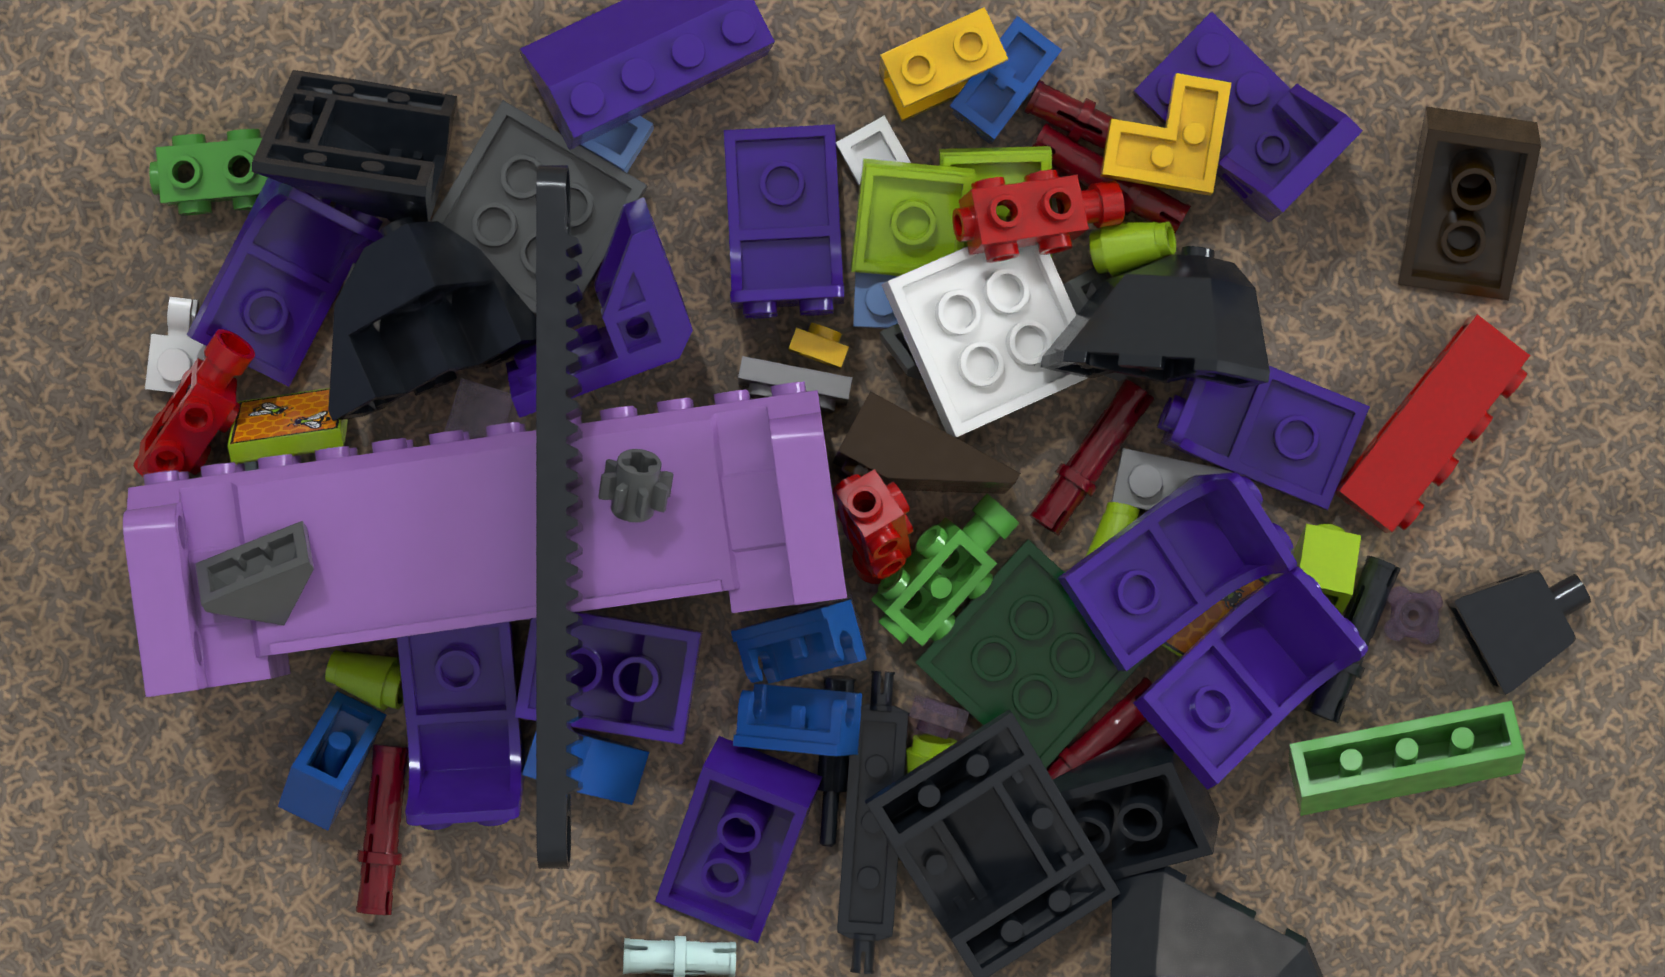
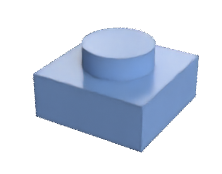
(622, 143)
(871, 303)

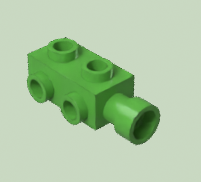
(213, 172)
(939, 584)

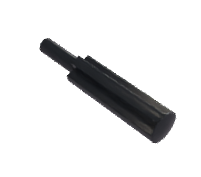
(833, 772)

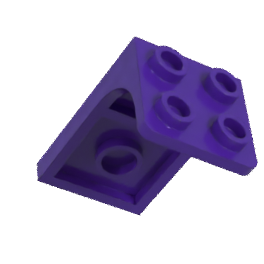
(783, 220)
(284, 275)
(1271, 432)
(1176, 564)
(1250, 674)
(462, 726)

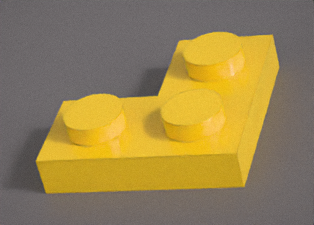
(1182, 153)

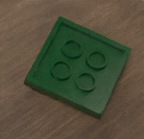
(1026, 653)

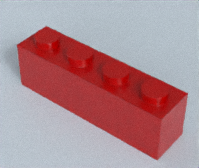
(1432, 424)

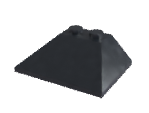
(359, 144)
(992, 846)

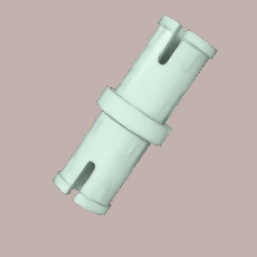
(679, 957)

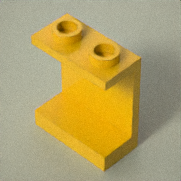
(940, 63)

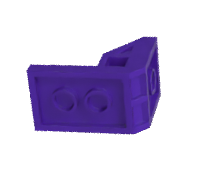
(1272, 134)
(639, 308)

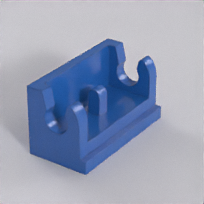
(997, 93)
(801, 643)
(799, 720)

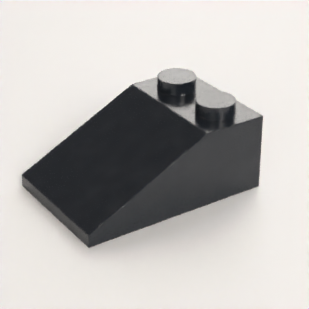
(1141, 807)

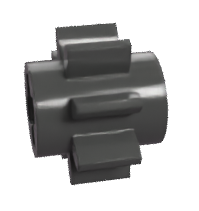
(635, 485)

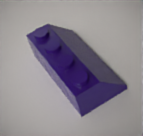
(640, 59)

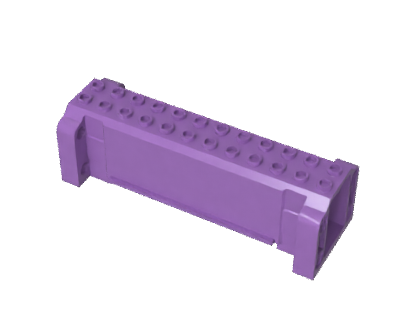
(450, 532)

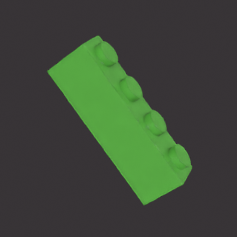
(1406, 758)

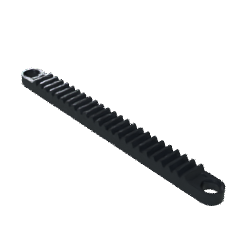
(553, 514)

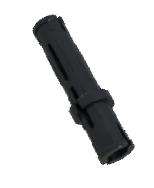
(1365, 613)

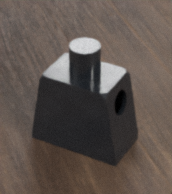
(1518, 624)

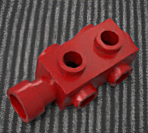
(1030, 214)
(199, 411)
(874, 524)

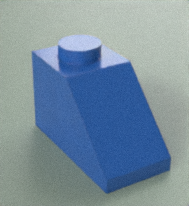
(331, 760)
(608, 768)

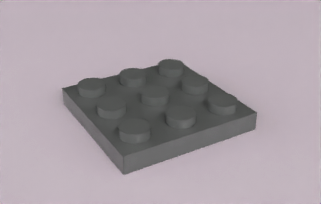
(496, 198)

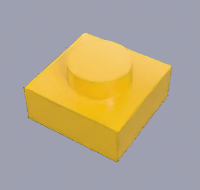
(819, 345)

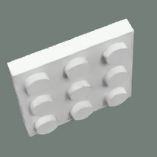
(983, 332)

